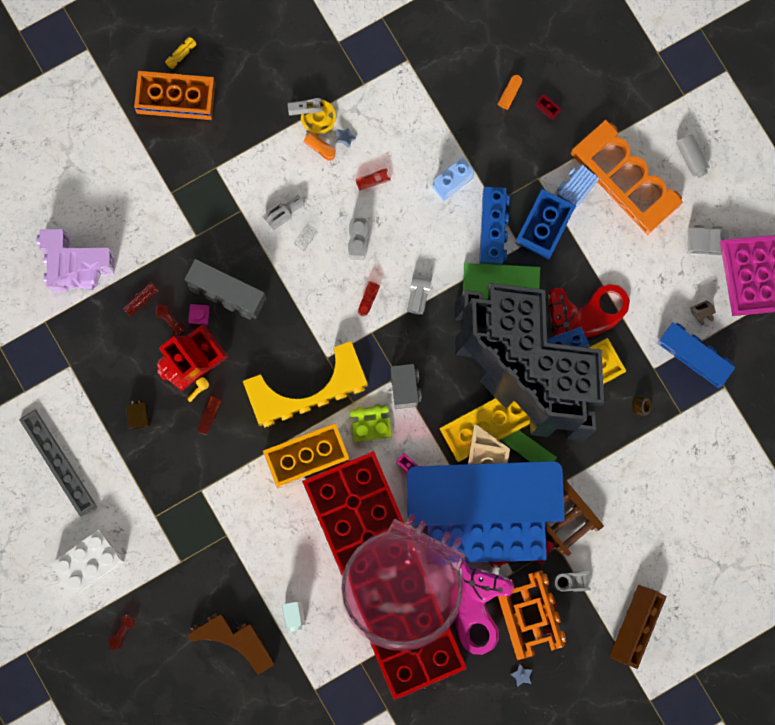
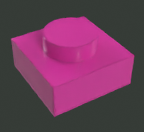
(199, 314)

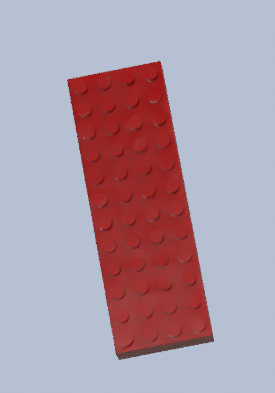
(351, 508)

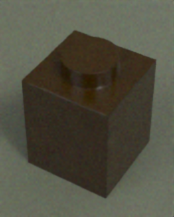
(137, 415)

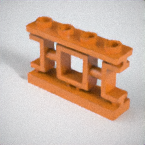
(514, 619)

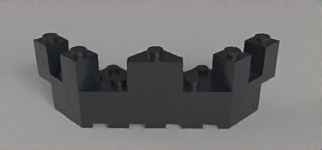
(543, 378)

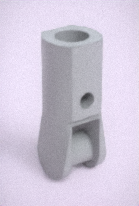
(300, 107)

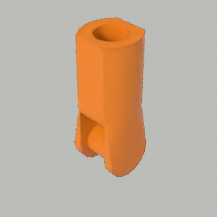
(510, 92)
(320, 146)

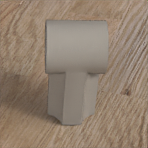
(419, 290)

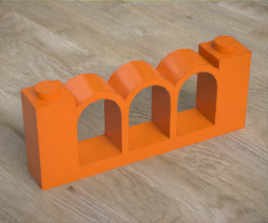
(605, 136)

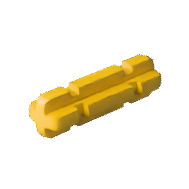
(180, 52)

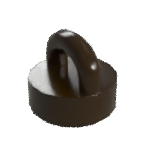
(641, 406)

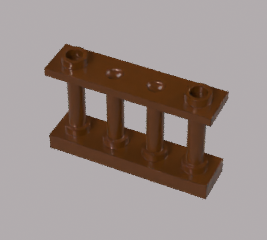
(579, 508)

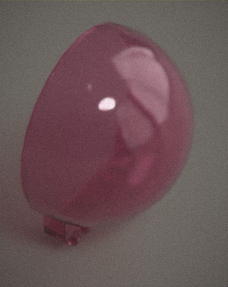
(403, 587)

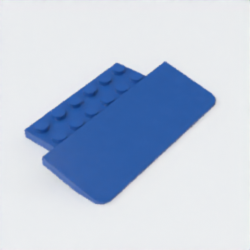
(489, 506)

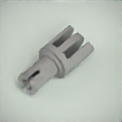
(282, 212)

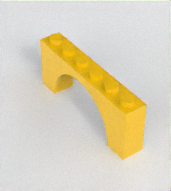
(271, 406)

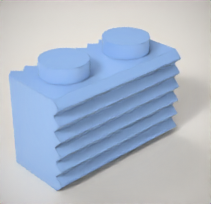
(578, 185)

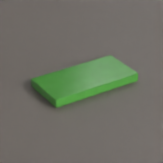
(479, 276)

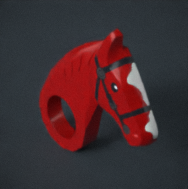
(591, 318)

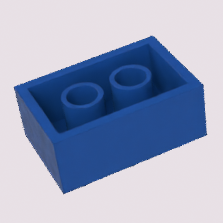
(545, 224)

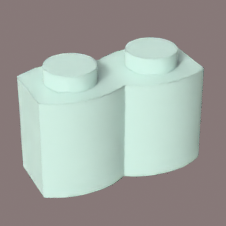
(293, 615)

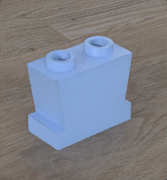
(453, 179)

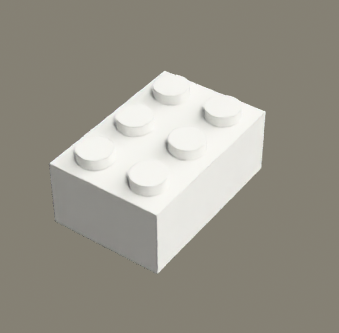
(87, 563)

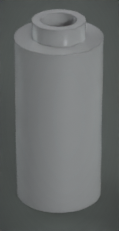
(693, 156)

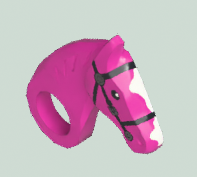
(477, 589)

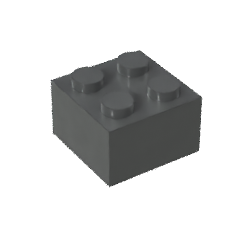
(404, 386)

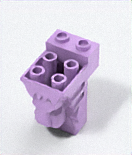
(72, 266)

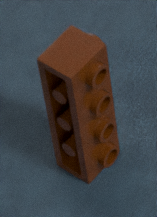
(637, 626)

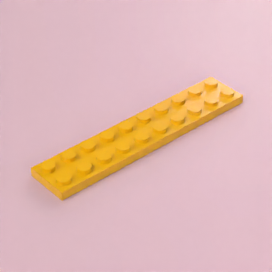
(503, 422)

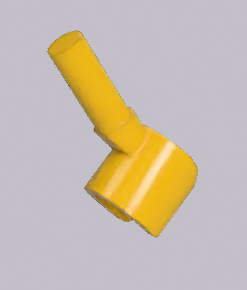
(202, 384)

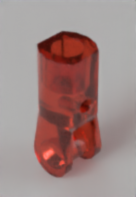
(369, 180)
(368, 298)

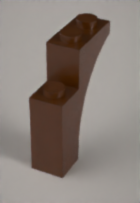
(244, 640)

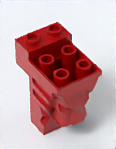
(189, 357)

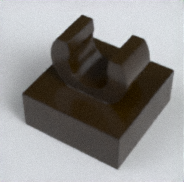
(703, 310)

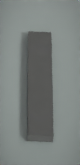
(58, 463)

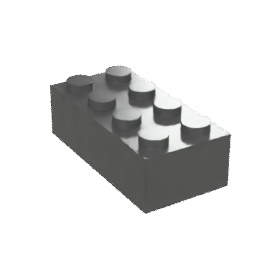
(225, 289)

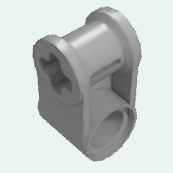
(575, 581)

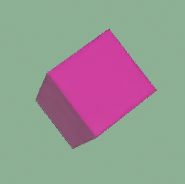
(405, 462)

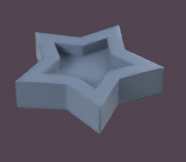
(345, 137)
(522, 675)

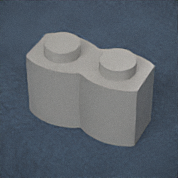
(358, 234)
(706, 240)

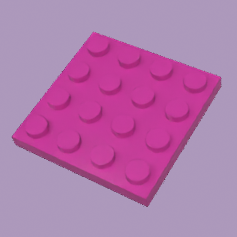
(750, 274)

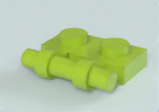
(371, 429)

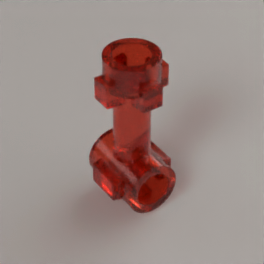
(163, 312)
(116, 642)

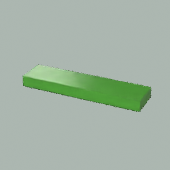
(527, 448)

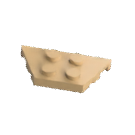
(486, 448)

